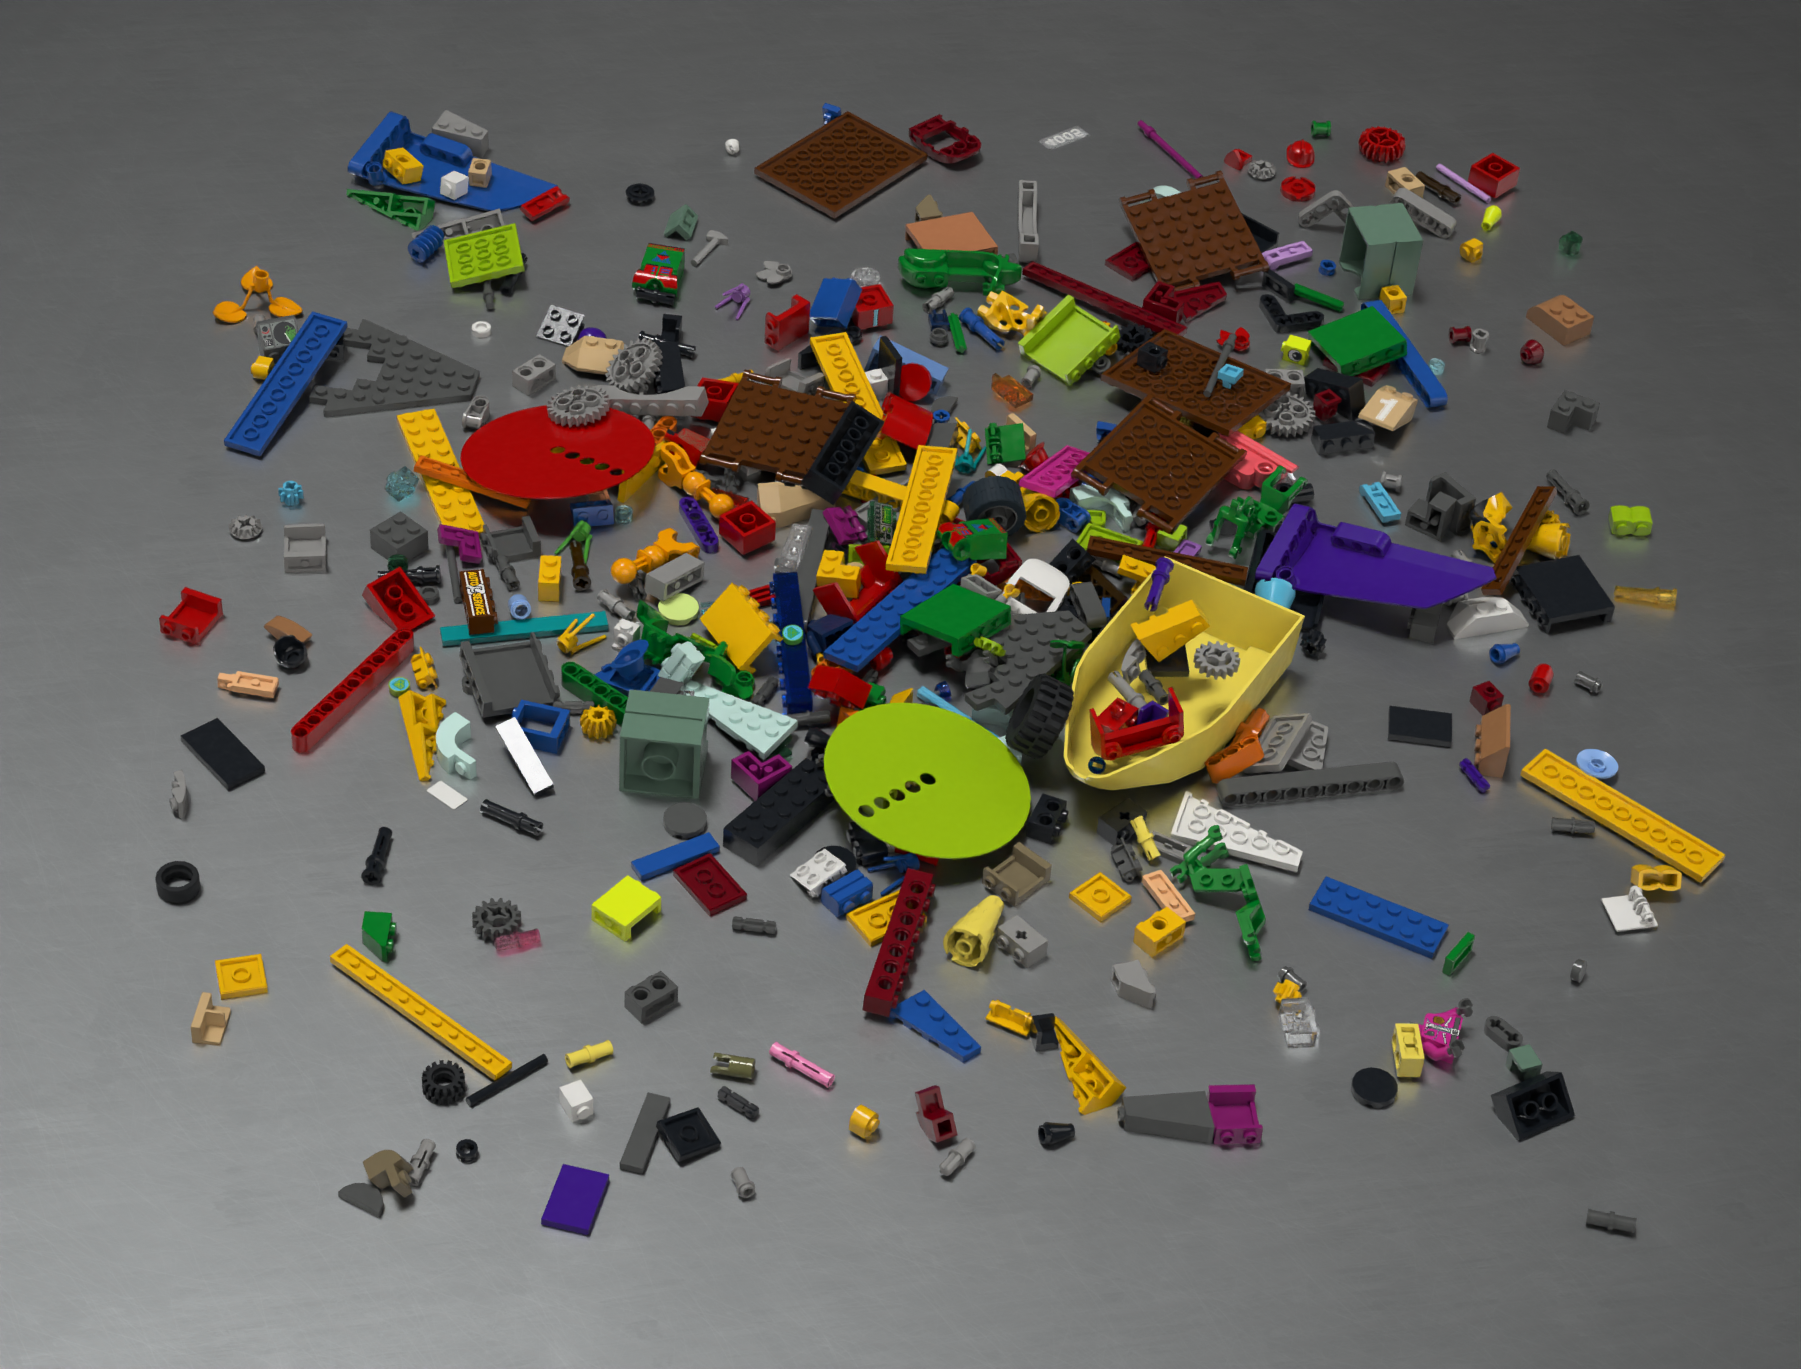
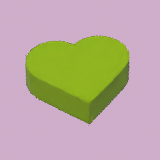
(1098, 517)

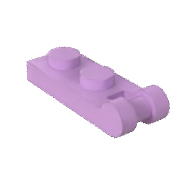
(1287, 254)

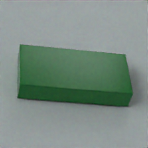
(1458, 954)

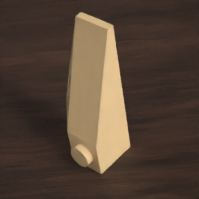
(787, 503)

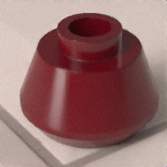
(1532, 352)

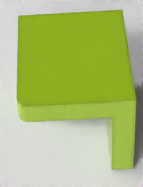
(1172, 541)

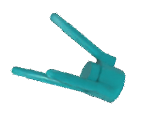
(965, 462)

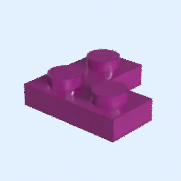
(464, 539)

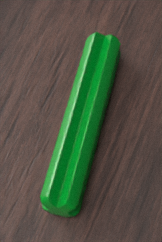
(1318, 297)
(957, 333)

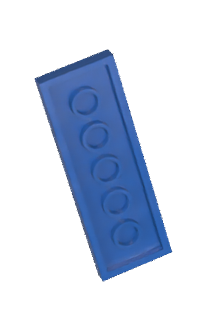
(1378, 917)

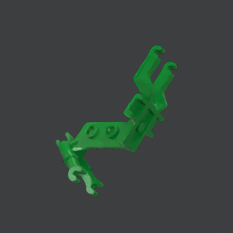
(1254, 516)
(1204, 879)

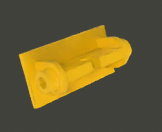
(963, 432)
(423, 669)
(1011, 1019)

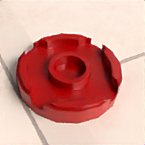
(1297, 189)
(914, 382)

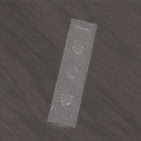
(794, 548)

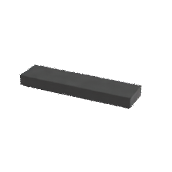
(644, 1133)

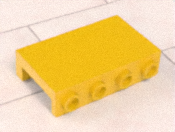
(740, 624)

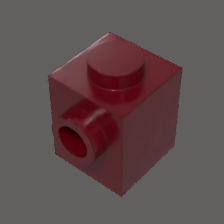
(1486, 697)

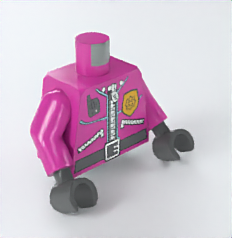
(1442, 1030)

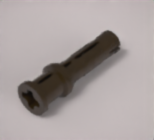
(579, 570)

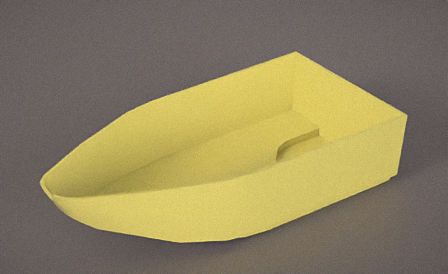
(1212, 708)

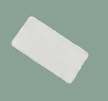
(447, 795)

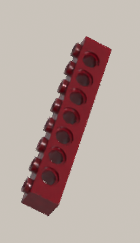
(898, 943)

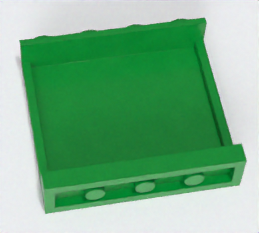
(1359, 341)
(958, 617)

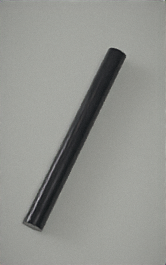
(507, 1079)

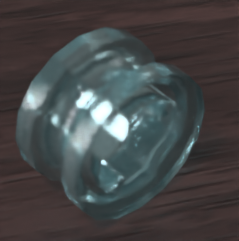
(1437, 366)
(623, 514)

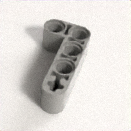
(1425, 213)

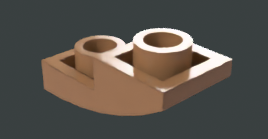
(281, 626)

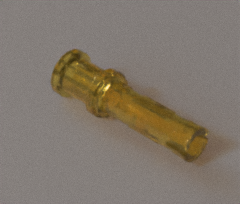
(1655, 595)

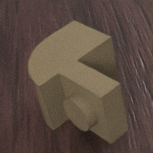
(389, 1168)

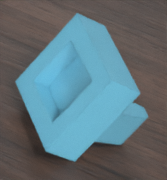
(1230, 375)

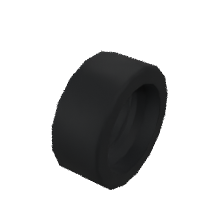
(173, 870)

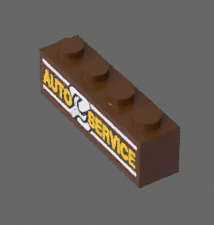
(478, 601)

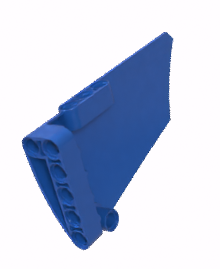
(440, 156)

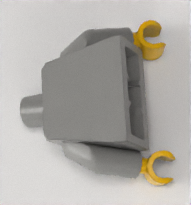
(979, 585)

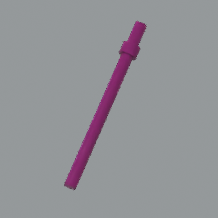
(1150, 132)

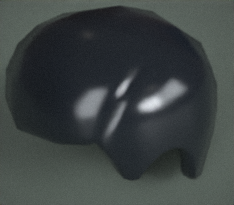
(290, 652)

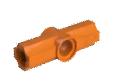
(1253, 725)

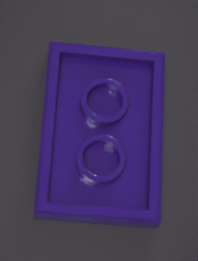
(575, 1199)

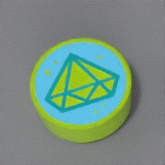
(398, 686)

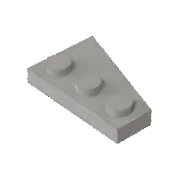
(1310, 749)

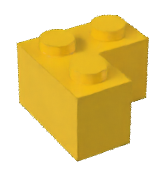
(833, 569)

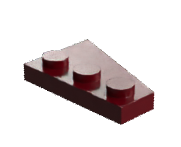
(1200, 299)

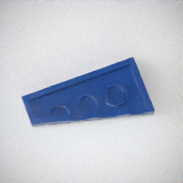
(936, 1025)

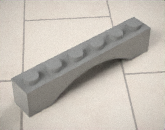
(1027, 224)
(681, 402)

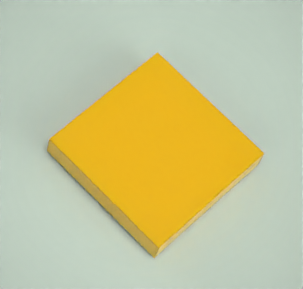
(1100, 897)
(241, 976)

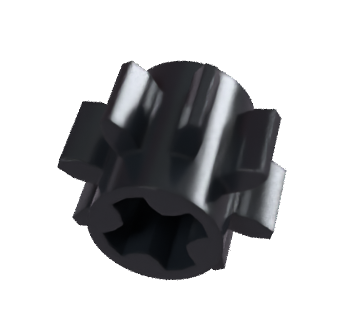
(1313, 642)

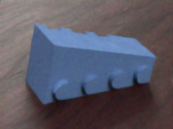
(936, 370)

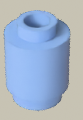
(522, 611)

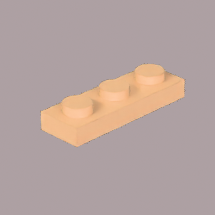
(1167, 895)

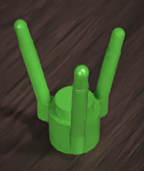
(579, 533)

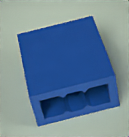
(835, 302)

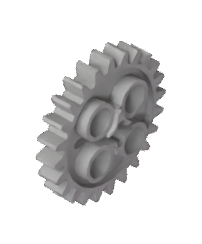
(634, 365)
(578, 406)
(1289, 415)

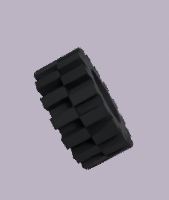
(443, 1092)

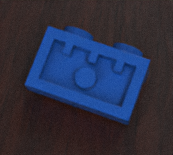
(593, 512)

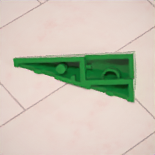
(408, 210)

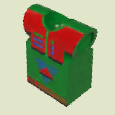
(660, 268)
(974, 539)

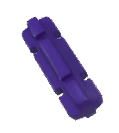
(1474, 775)

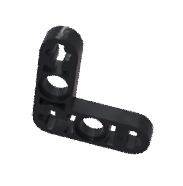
(1286, 323)

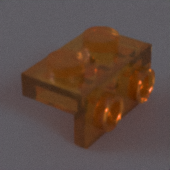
(1011, 390)

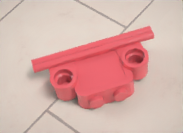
(1257, 464)

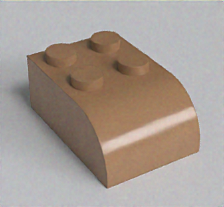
(1561, 319)

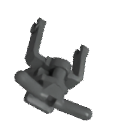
(975, 667)

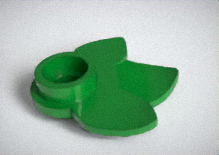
(742, 685)

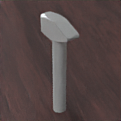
(715, 238)

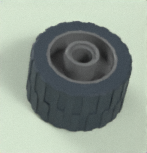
(997, 499)

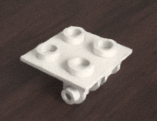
(818, 870)
(1630, 911)

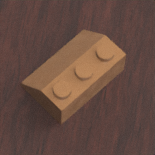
(1493, 742)

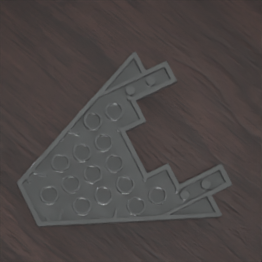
(407, 379)
(1025, 657)

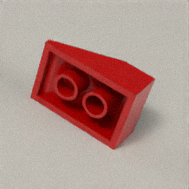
(397, 601)

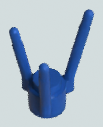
(903, 862)

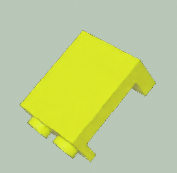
(624, 907)

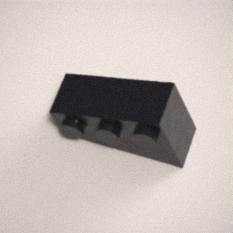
(1347, 387)

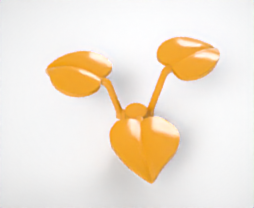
(258, 281)

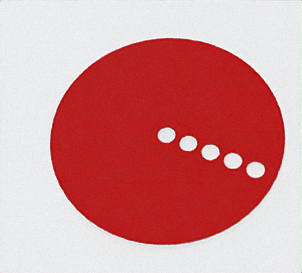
(517, 460)

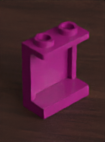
(1234, 1114)

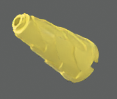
(973, 933)

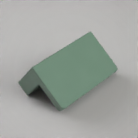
(682, 221)

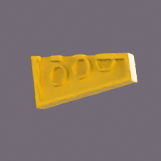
(631, 485)

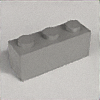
(674, 577)

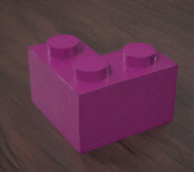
(755, 776)

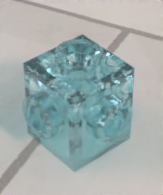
(401, 483)

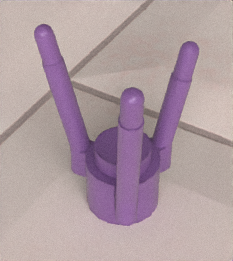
(738, 294)

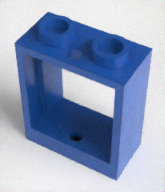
(542, 740)

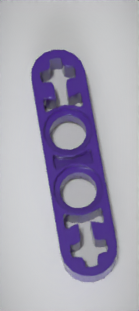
(701, 524)

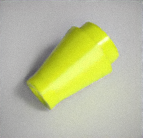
(1491, 217)

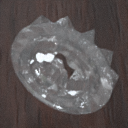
(871, 274)

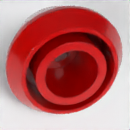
(882, 659)

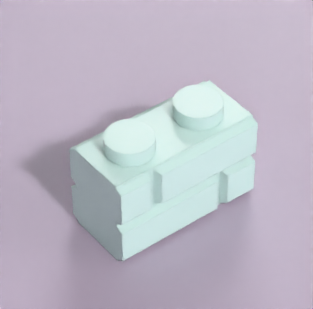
(682, 663)

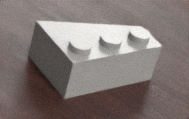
(462, 131)

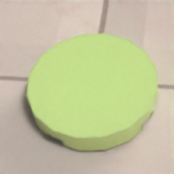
(679, 609)

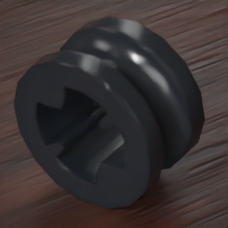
(466, 1144)

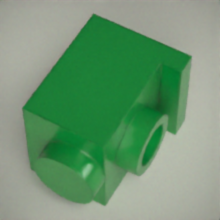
(876, 696)

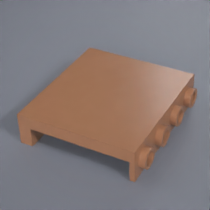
(951, 233)

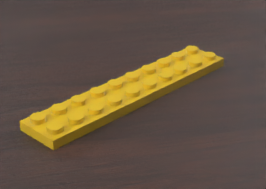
(847, 376)
(451, 503)
(921, 510)
(1623, 815)

